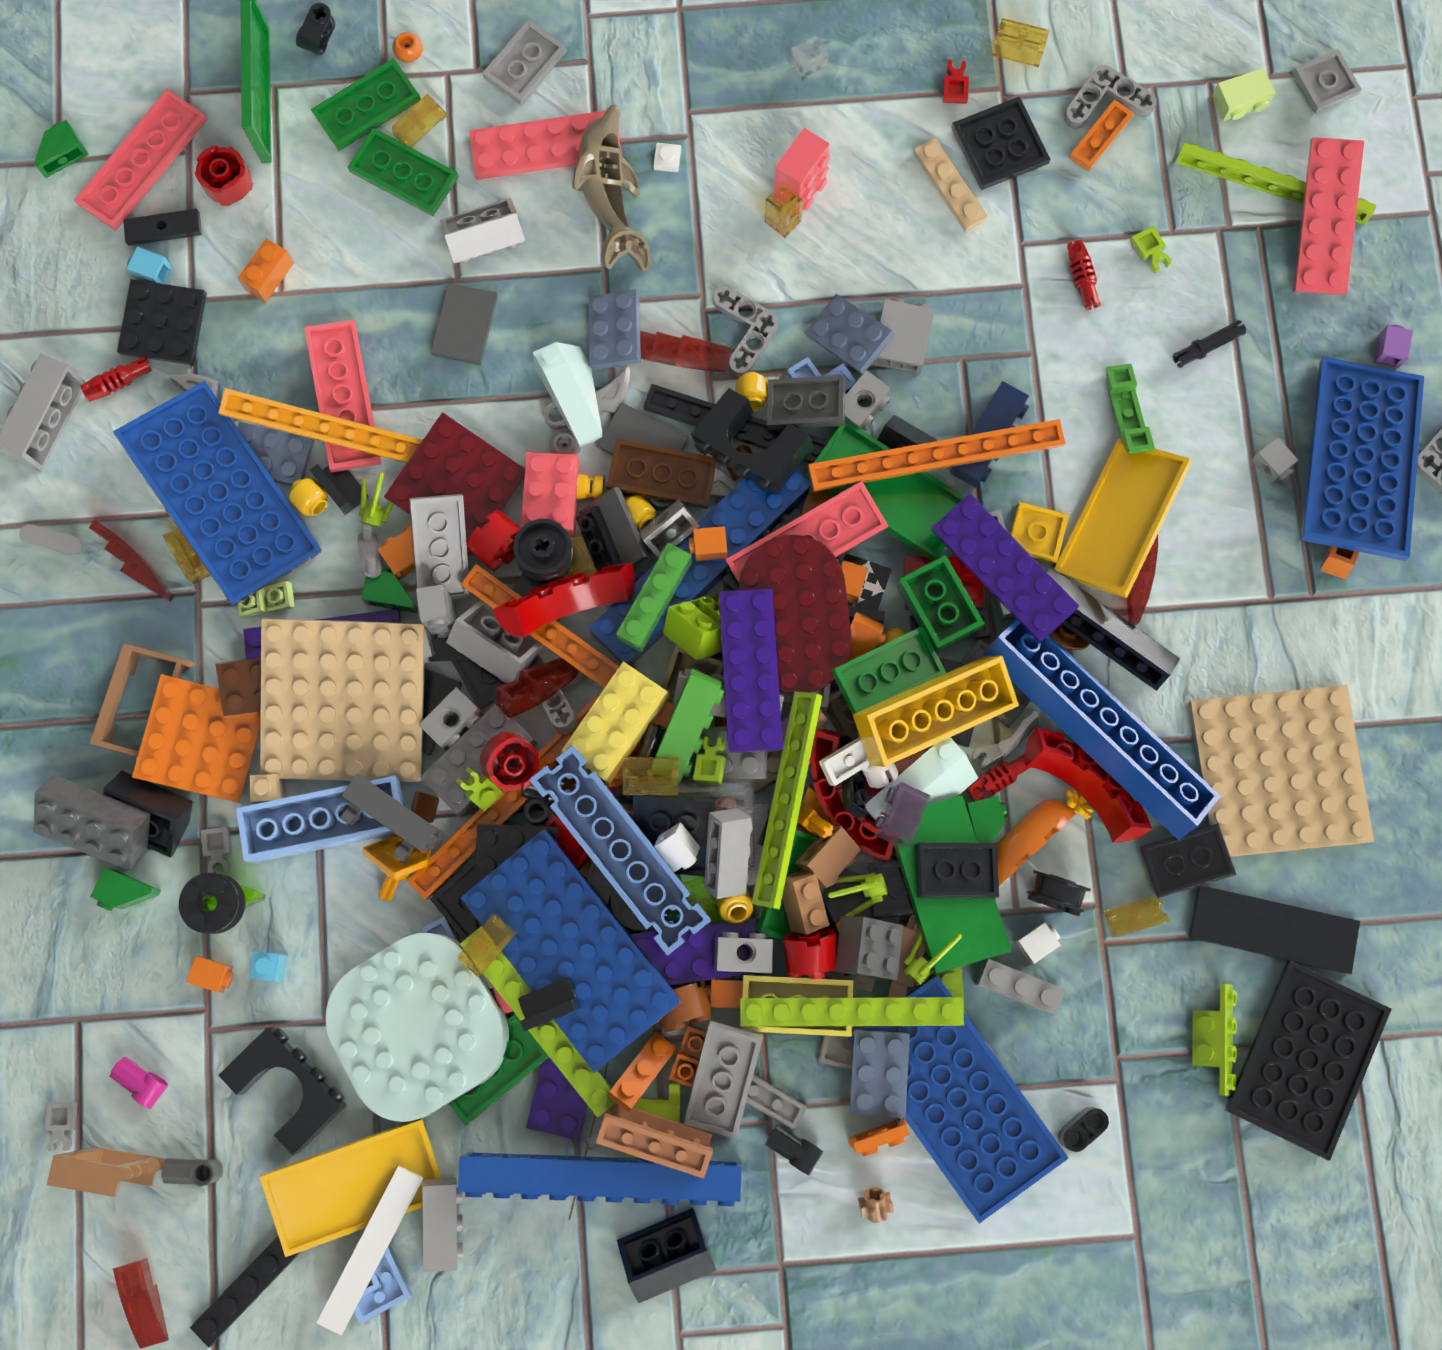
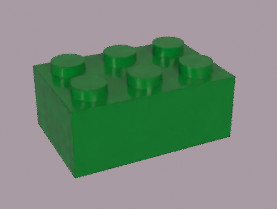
(940, 603)

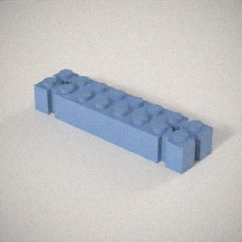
(620, 850)

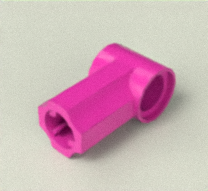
(143, 1085)

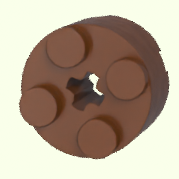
(693, 1008)

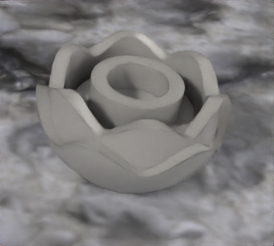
(564, 437)

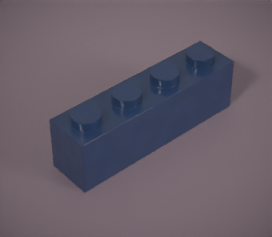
(999, 414)

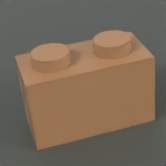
(829, 856)
(804, 903)

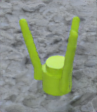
(372, 513)
(872, 886)
(919, 969)

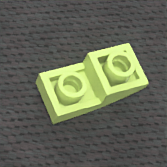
(268, 600)

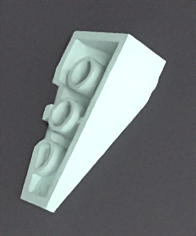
(571, 386)
(938, 772)

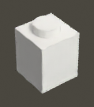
(677, 847)
(1038, 942)

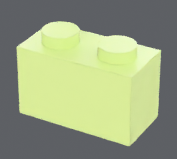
(1243, 94)

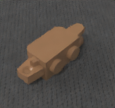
(898, 987)

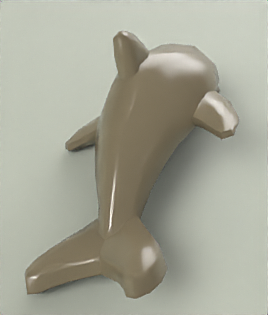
(601, 177)

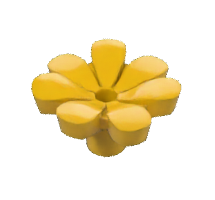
(1078, 804)

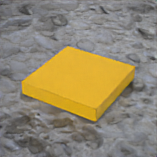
(1039, 531)

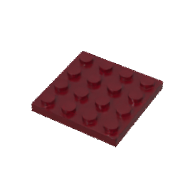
(454, 463)

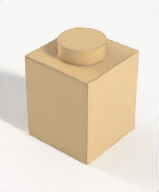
(266, 788)

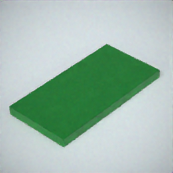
(256, 79)
(906, 502)
(944, 918)

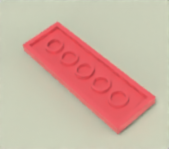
(529, 145)
(141, 159)
(1328, 216)
(341, 386)
(835, 523)

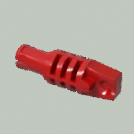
(1083, 273)
(115, 379)
(997, 778)

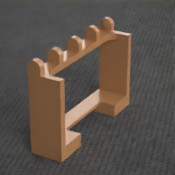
(126, 665)
(101, 1170)

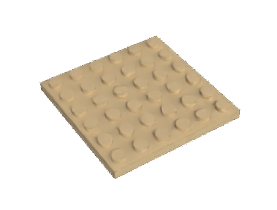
(342, 699)
(1282, 770)

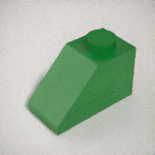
(59, 149)
(387, 592)
(987, 818)
(120, 890)

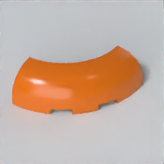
(1030, 835)

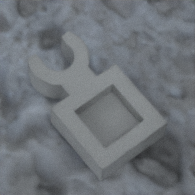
(216, 844)
(60, 1119)

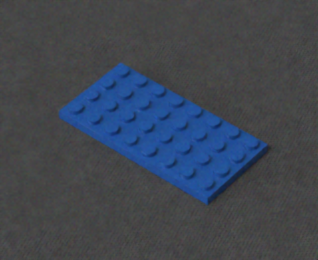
(1363, 459)
(217, 492)
(573, 935)
(972, 1113)

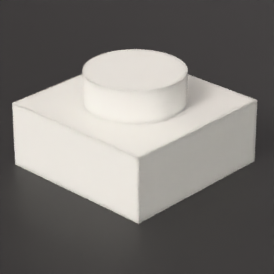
(667, 157)

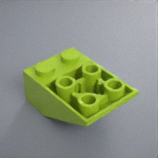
(695, 626)

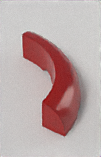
(565, 598)
(1070, 763)
(860, 829)

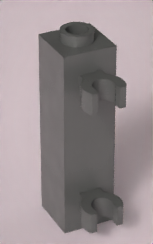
(392, 814)

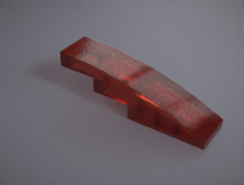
(684, 352)
(134, 564)
(1142, 586)

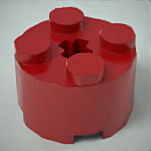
(223, 175)
(494, 541)
(502, 749)
(810, 953)

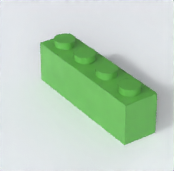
(654, 597)
(689, 719)

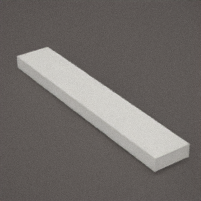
(369, 1250)

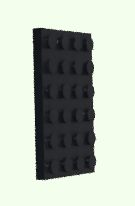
(1308, 1060)

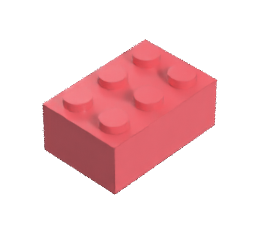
(803, 168)
(551, 489)

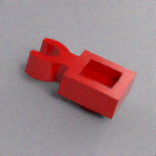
(955, 84)

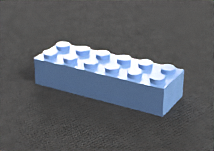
(307, 823)

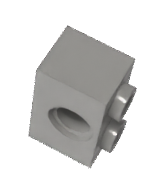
(869, 389)
(668, 527)
(437, 721)
(726, 953)

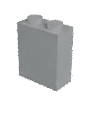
(911, 334)

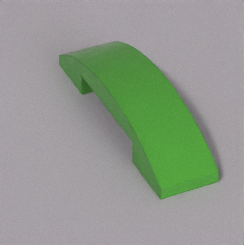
(1126, 409)

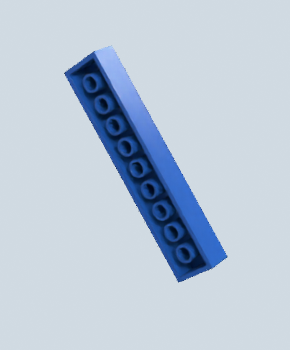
(746, 517)
(1105, 729)
(595, 1177)

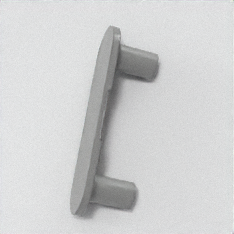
(50, 539)
(369, 552)

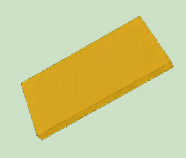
(1122, 518)
(343, 1186)

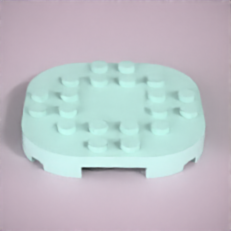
(415, 1027)

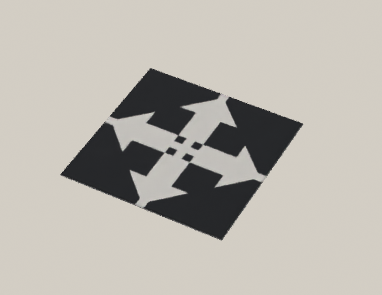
(874, 583)

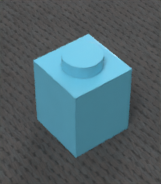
(148, 266)
(268, 966)

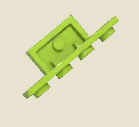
(1214, 1039)

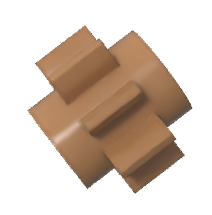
(875, 1205)

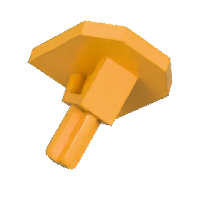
(812, 817)
(382, 855)

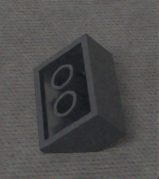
(167, 810)
(665, 1255)

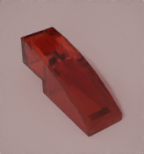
(534, 687)
(141, 1303)

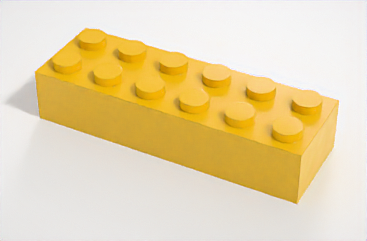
(935, 710)

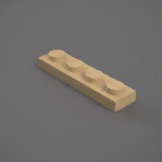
(950, 184)

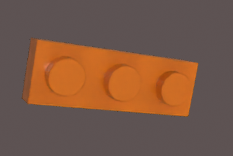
(1101, 135)
(641, 1072)

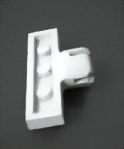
(851, 760)

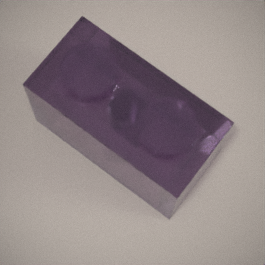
(902, 814)

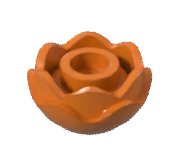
(410, 53)

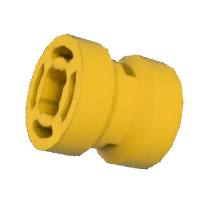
(585, 486)

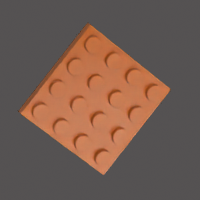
(193, 744)

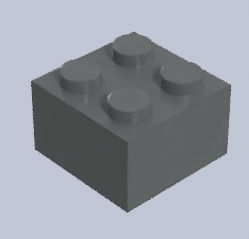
(869, 948)

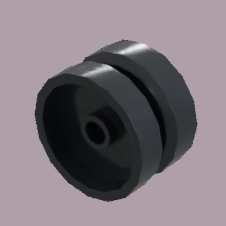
(538, 537)

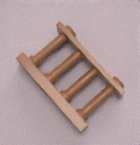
(656, 1139)

